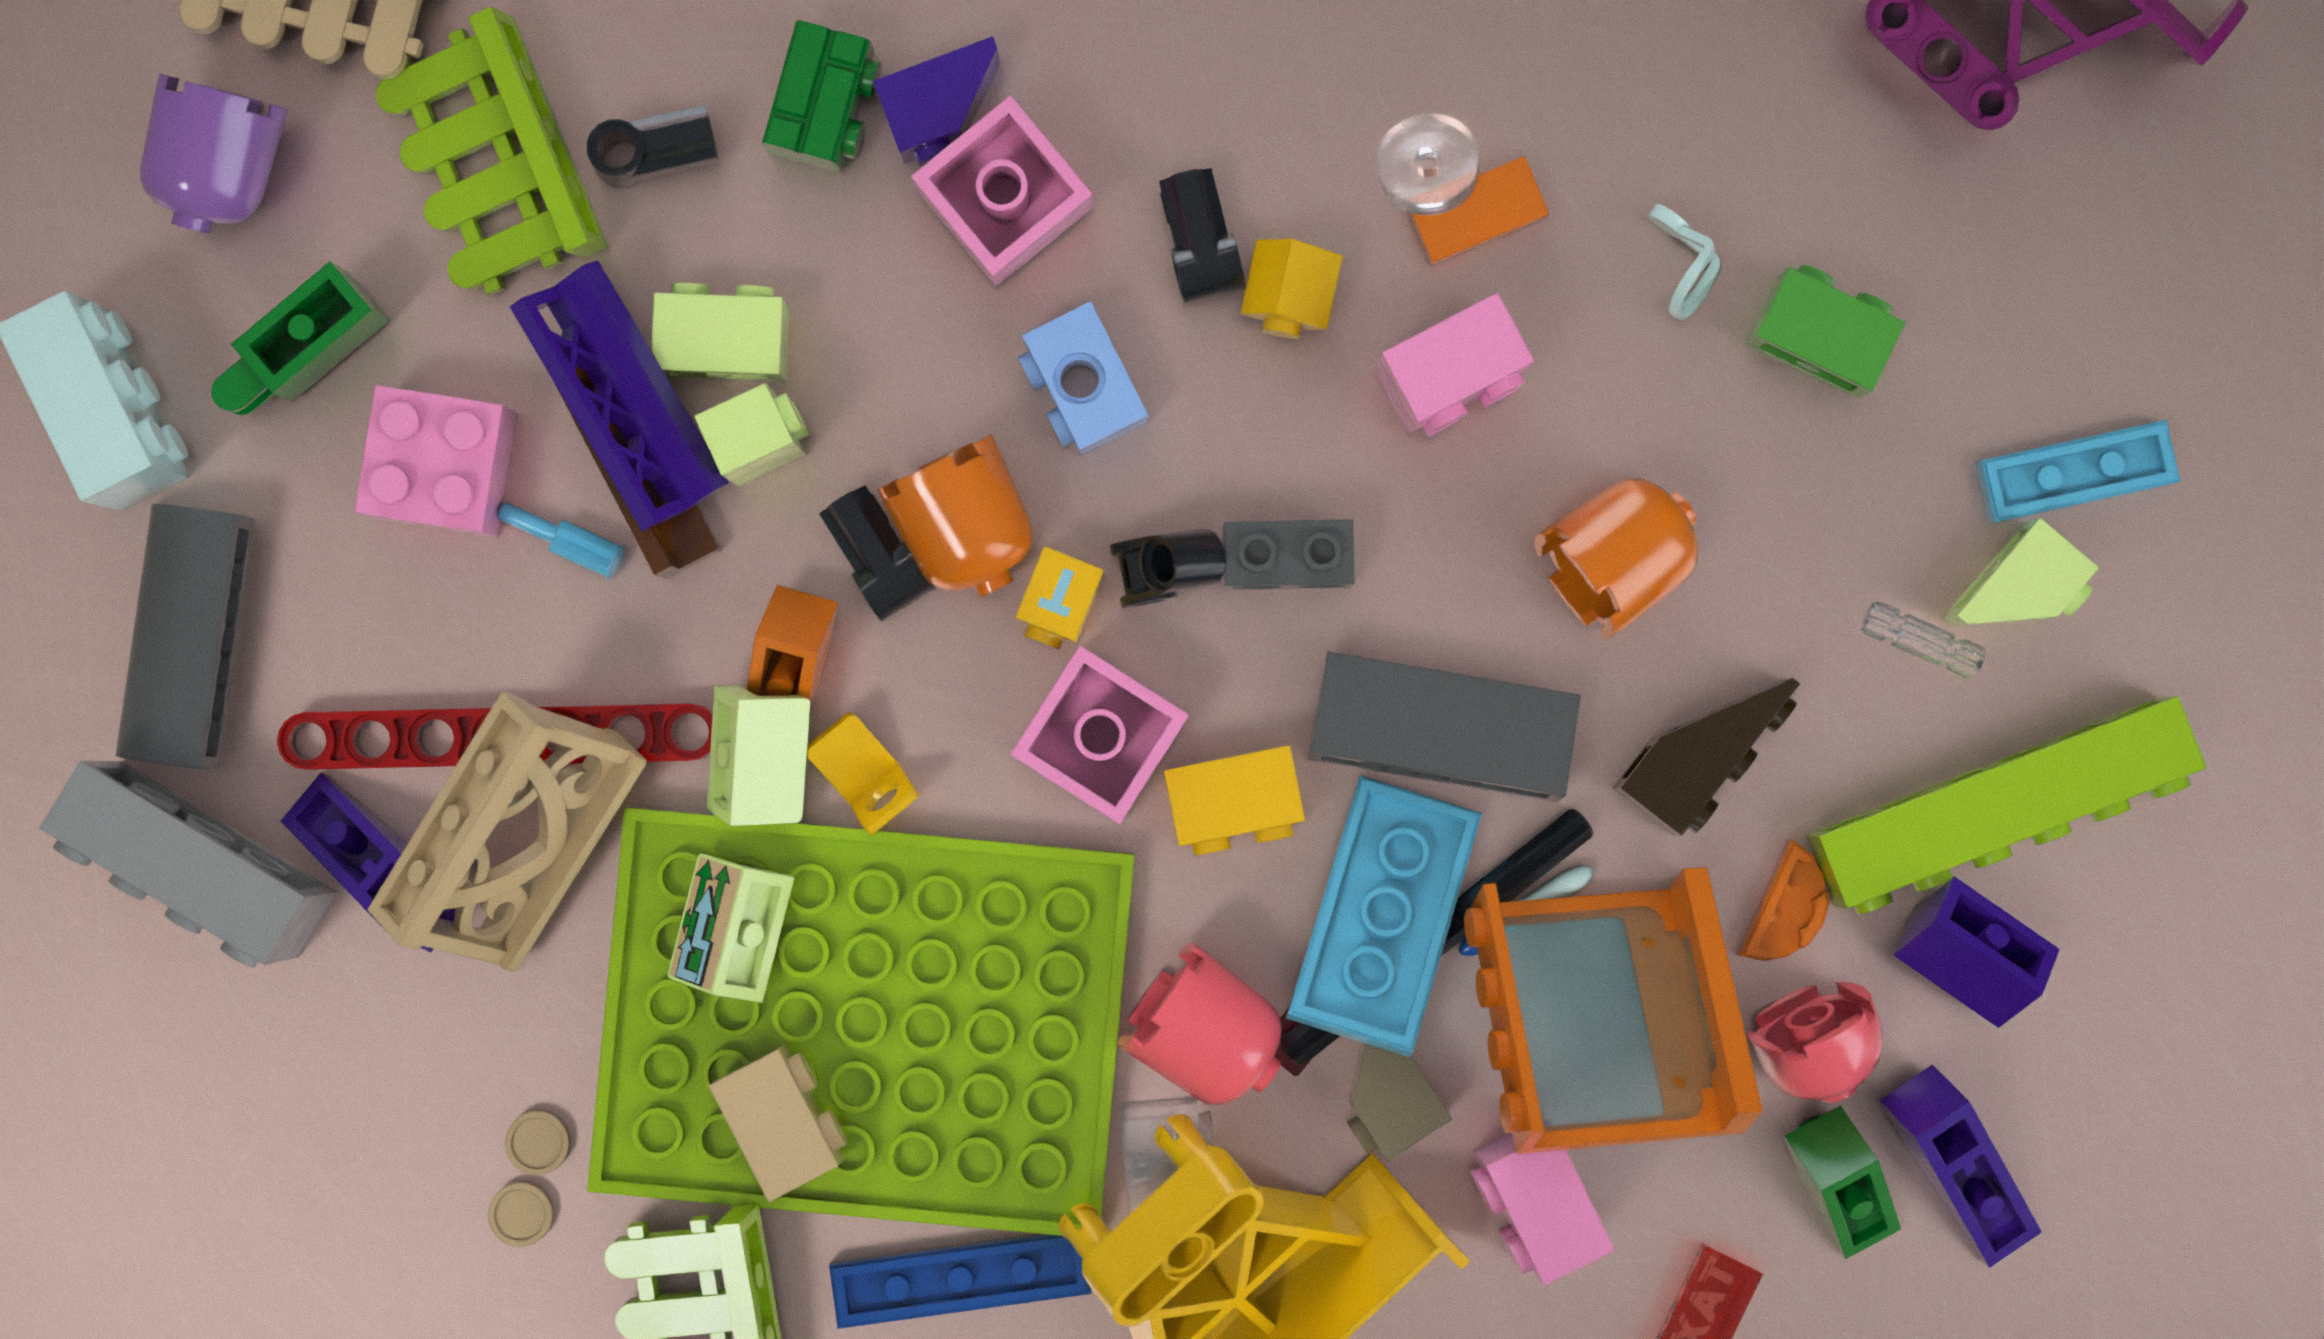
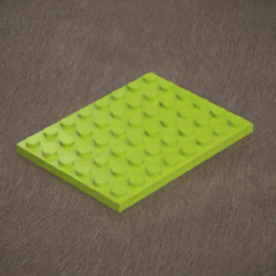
(929, 981)

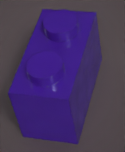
(1976, 952)

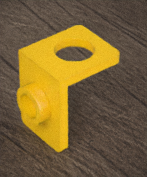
(861, 771)

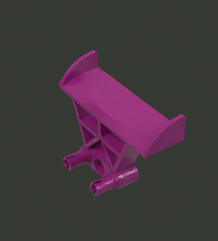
(1986, 93)

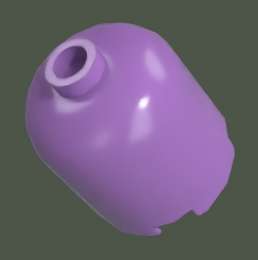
(208, 153)

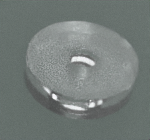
(1433, 189)

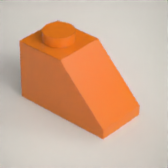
(792, 645)

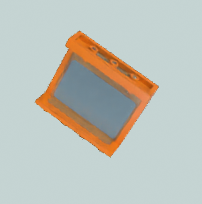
(1612, 1017)

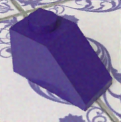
(937, 99)

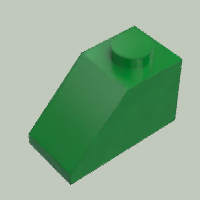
(1843, 1181)

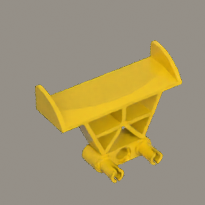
(1250, 1259)

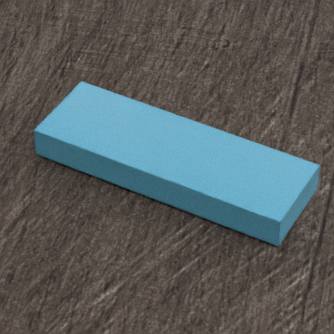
(2077, 471)

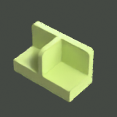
(757, 757)

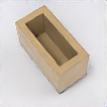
(779, 1121)

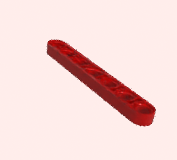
(406, 727)

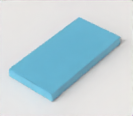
(1384, 916)

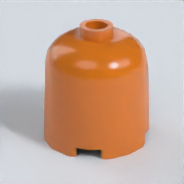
(962, 518)
(1621, 552)

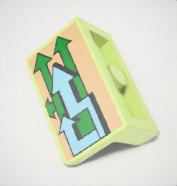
(730, 928)

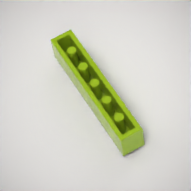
(2006, 803)

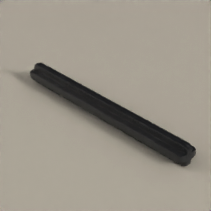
(1511, 879)

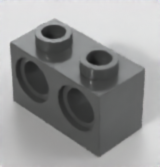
(1288, 554)

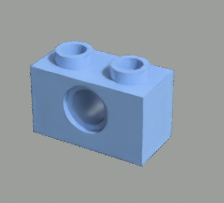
(1082, 341)

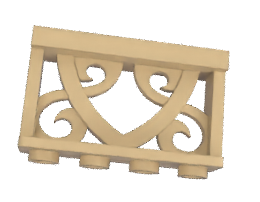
(489, 784)

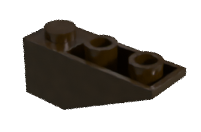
(1687, 765)

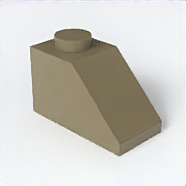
(1392, 1102)

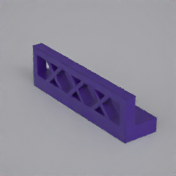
(627, 393)

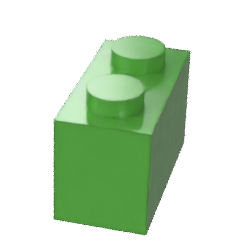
(1826, 330)

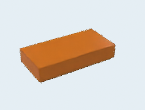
(1500, 204)

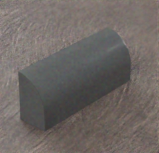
(185, 637)
(1444, 727)

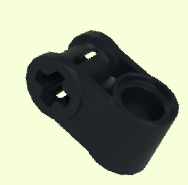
(1168, 565)

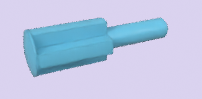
(568, 540)

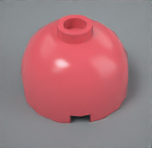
(1819, 1043)

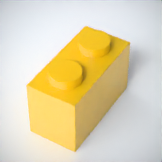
(1234, 798)

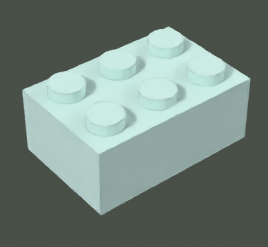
(94, 401)

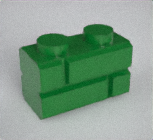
(821, 97)

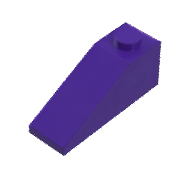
(347, 840)
(1961, 1164)

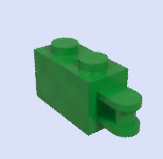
(298, 341)

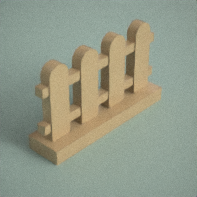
(325, 28)

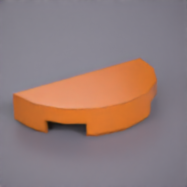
(1789, 909)

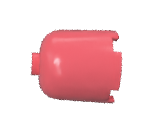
(1205, 1030)

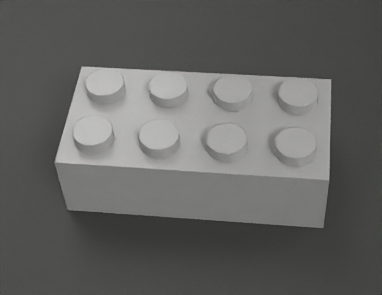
(187, 862)

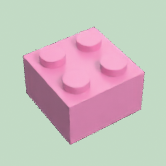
(1003, 190)
(1453, 365)
(436, 461)
(1099, 734)
(1546, 1209)

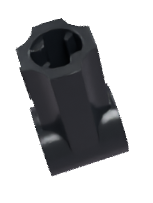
(661, 145)
(1203, 251)
(879, 558)

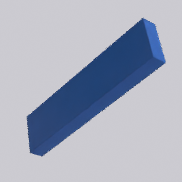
(955, 1279)

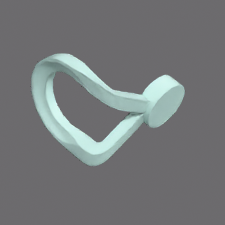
(1703, 245)

